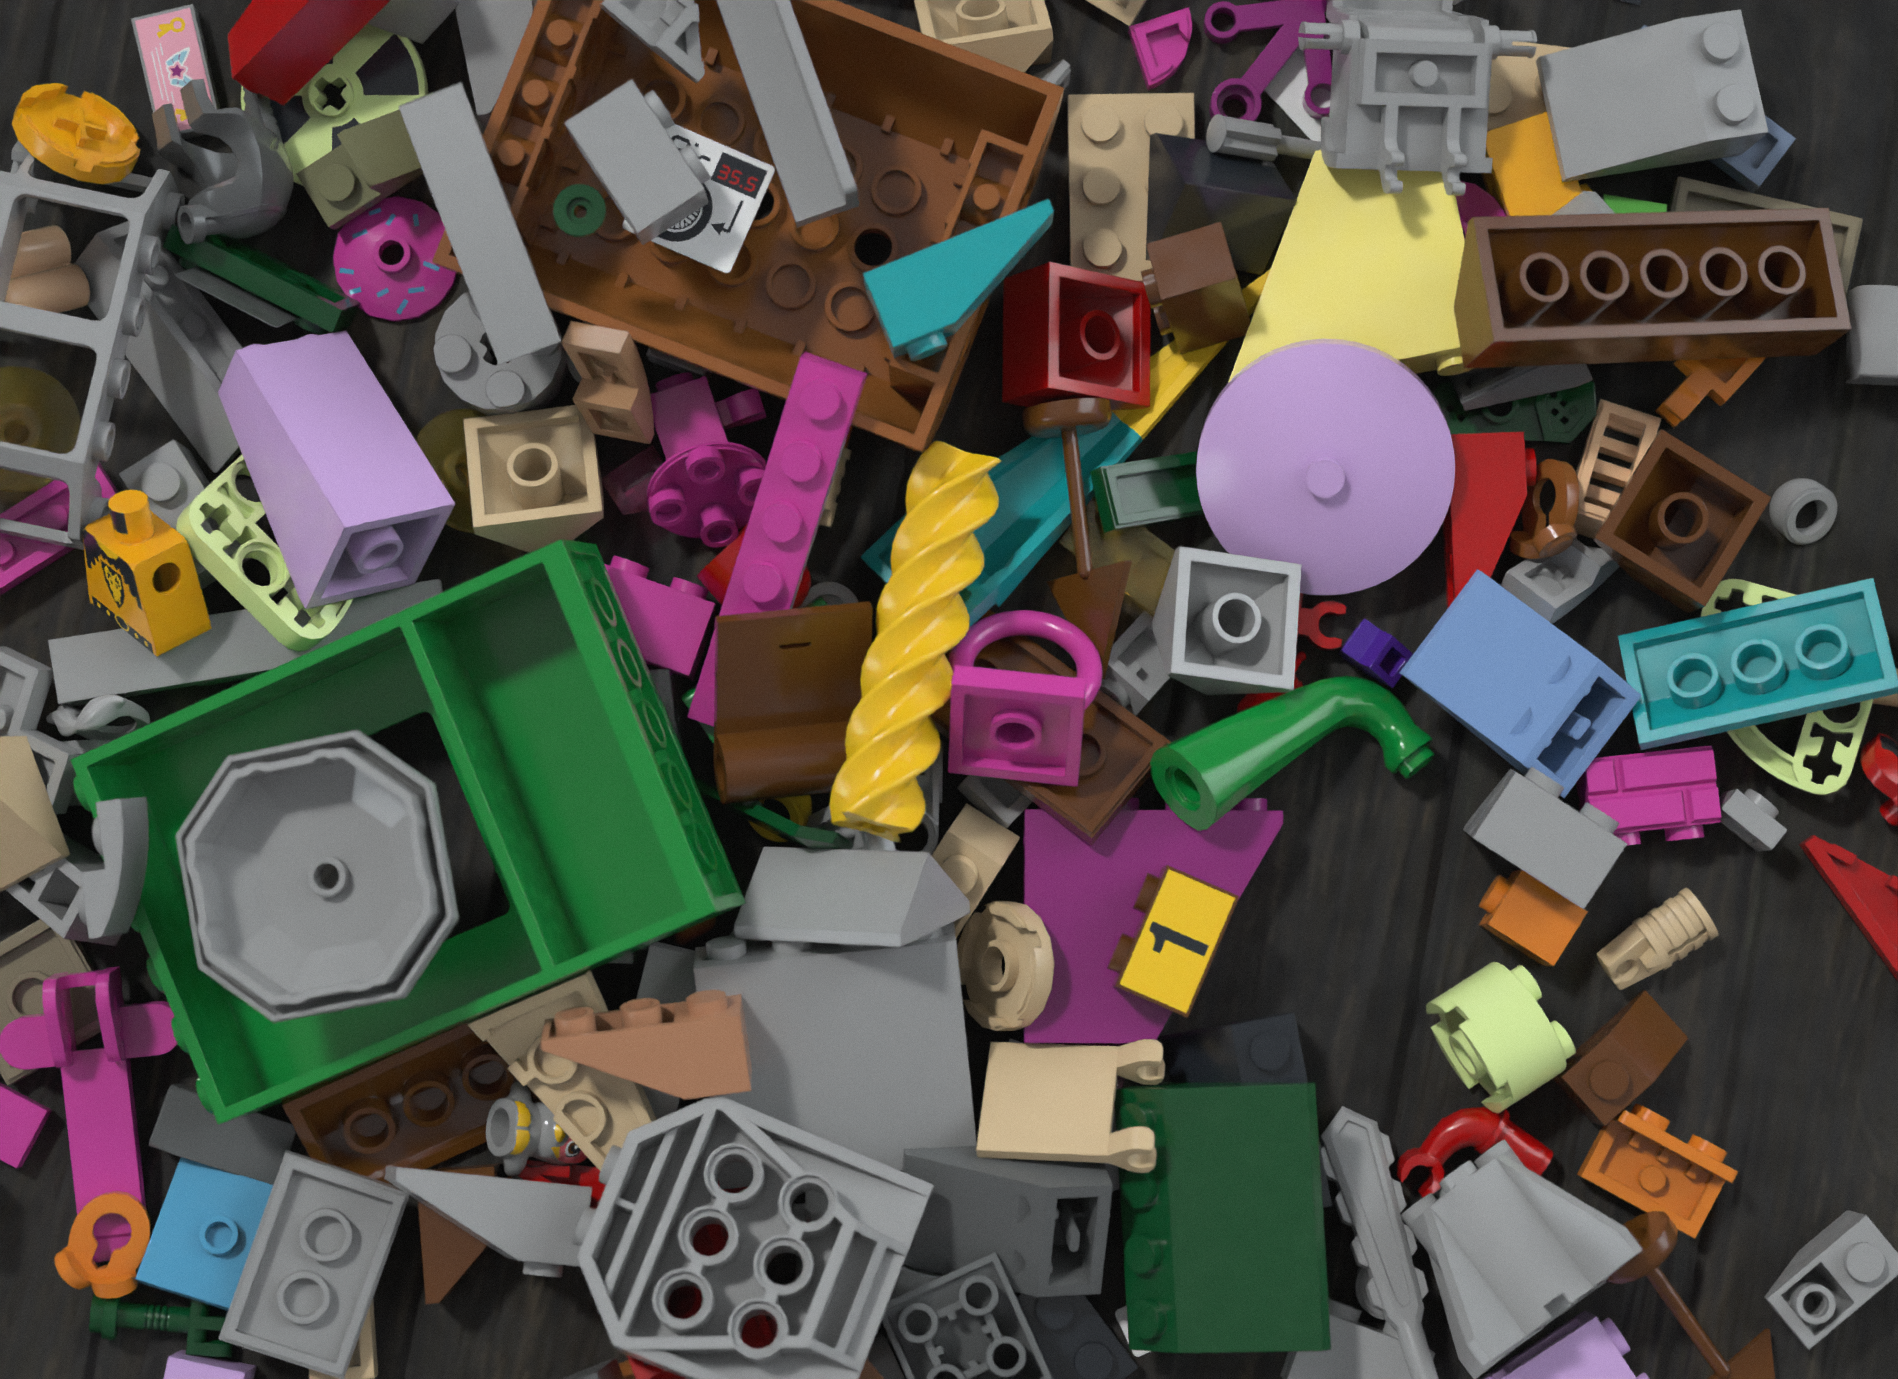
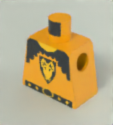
(144, 575)

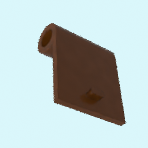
(786, 698)

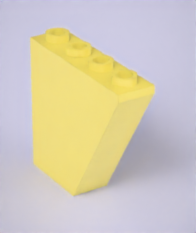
(1366, 270)

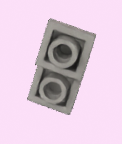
(112, 894)

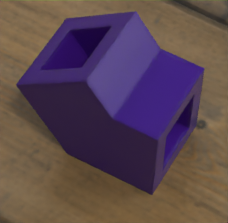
(1375, 653)

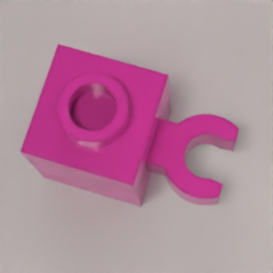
(690, 416)

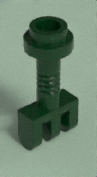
(111, 1314)

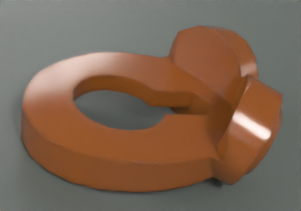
(1536, 539)

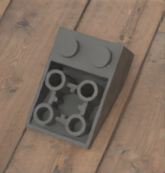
(1035, 1214)
(964, 1328)

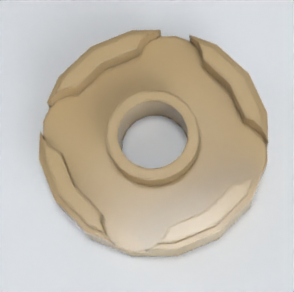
(1022, 939)

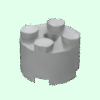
(506, 388)

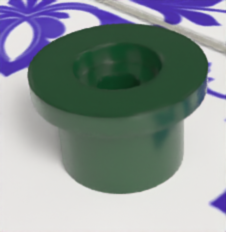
(578, 198)

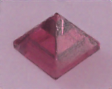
(630, 481)

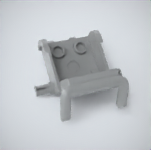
(1409, 87)

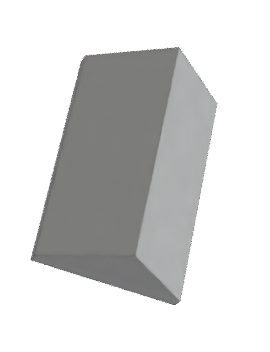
(848, 897)

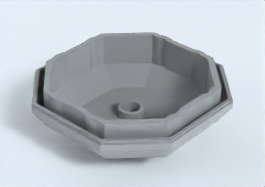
(257, 889)

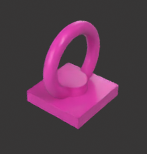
(1015, 720)

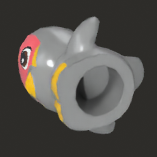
(527, 1129)

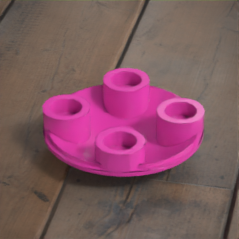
(706, 491)

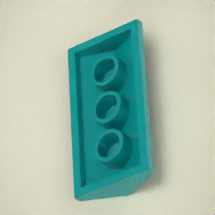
(1759, 664)

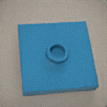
(204, 1233)

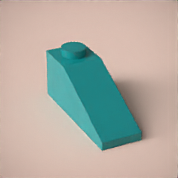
(941, 286)

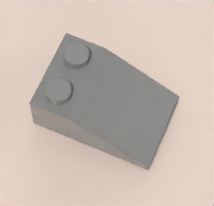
(1653, 97)

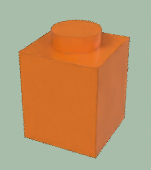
(1530, 916)

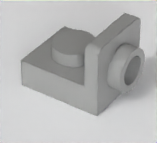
(1135, 667)

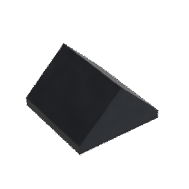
(1201, 188)

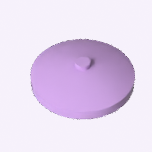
(1327, 464)

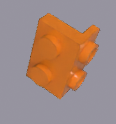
(1656, 1170)

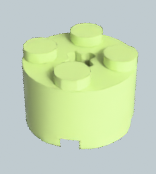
(1500, 1034)

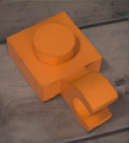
(1705, 377)

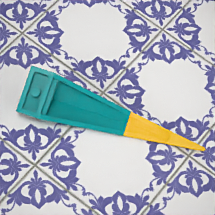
(1034, 481)

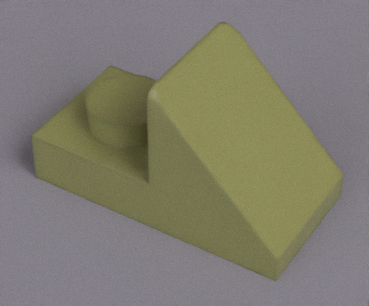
(363, 170)

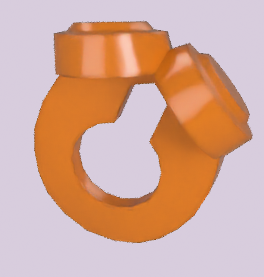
(76, 1260)

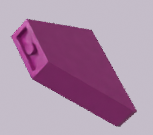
(1089, 898)

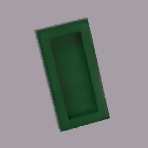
(1147, 492)

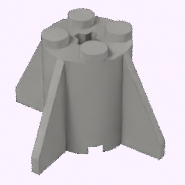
(1511, 1253)

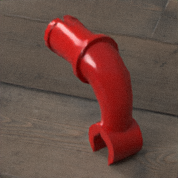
(1473, 1128)

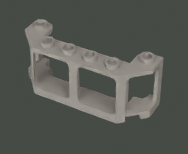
(149, 223)

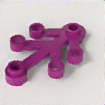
(1269, 15)

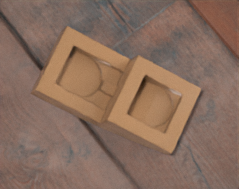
(613, 382)

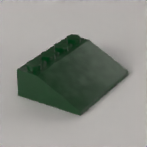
(1227, 1221)

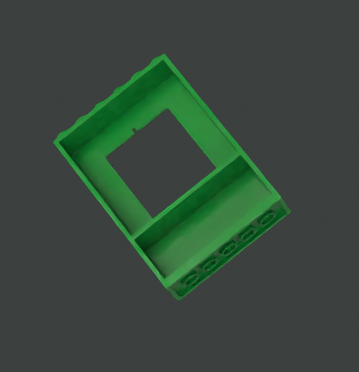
(558, 764)

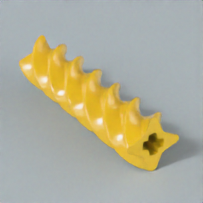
(916, 623)

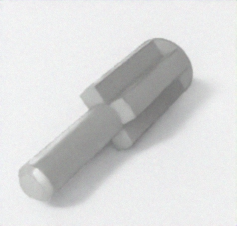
(1255, 140)

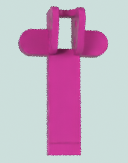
(95, 1085)

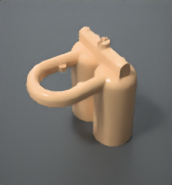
(44, 274)

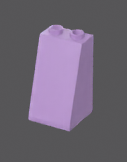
(333, 467)

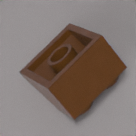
(1680, 522)

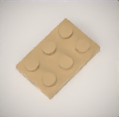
(1111, 174)

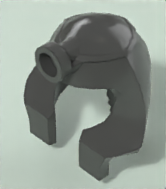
(240, 190)

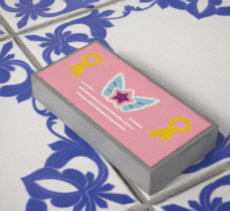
(171, 56)

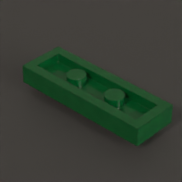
(315, 303)

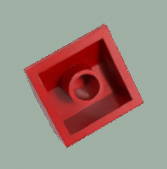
(1075, 338)

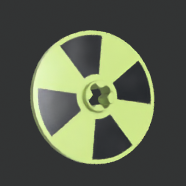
(379, 76)

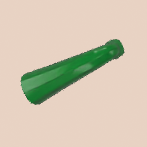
(1229, 759)

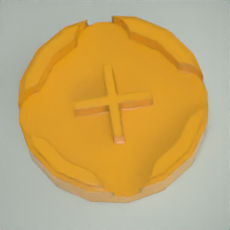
(76, 134)

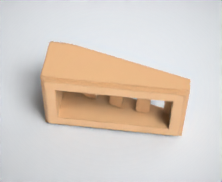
(1596, 501)

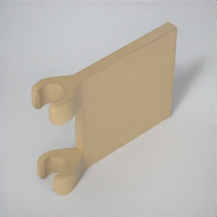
(1061, 1103)

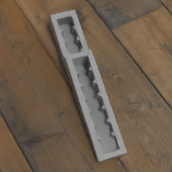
(228, 652)

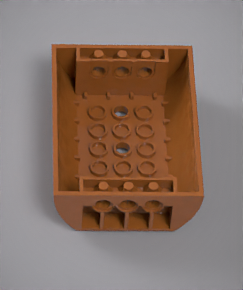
(929, 140)

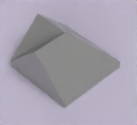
(1229, 622)

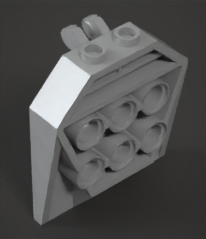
(667, 1189)

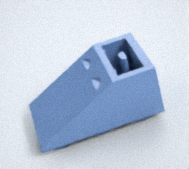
(1520, 683)

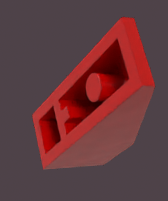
(1484, 504)

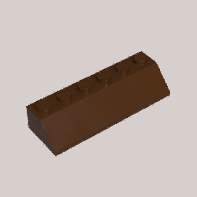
(1648, 287)

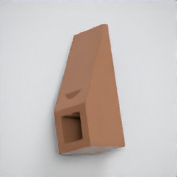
(672, 1047)

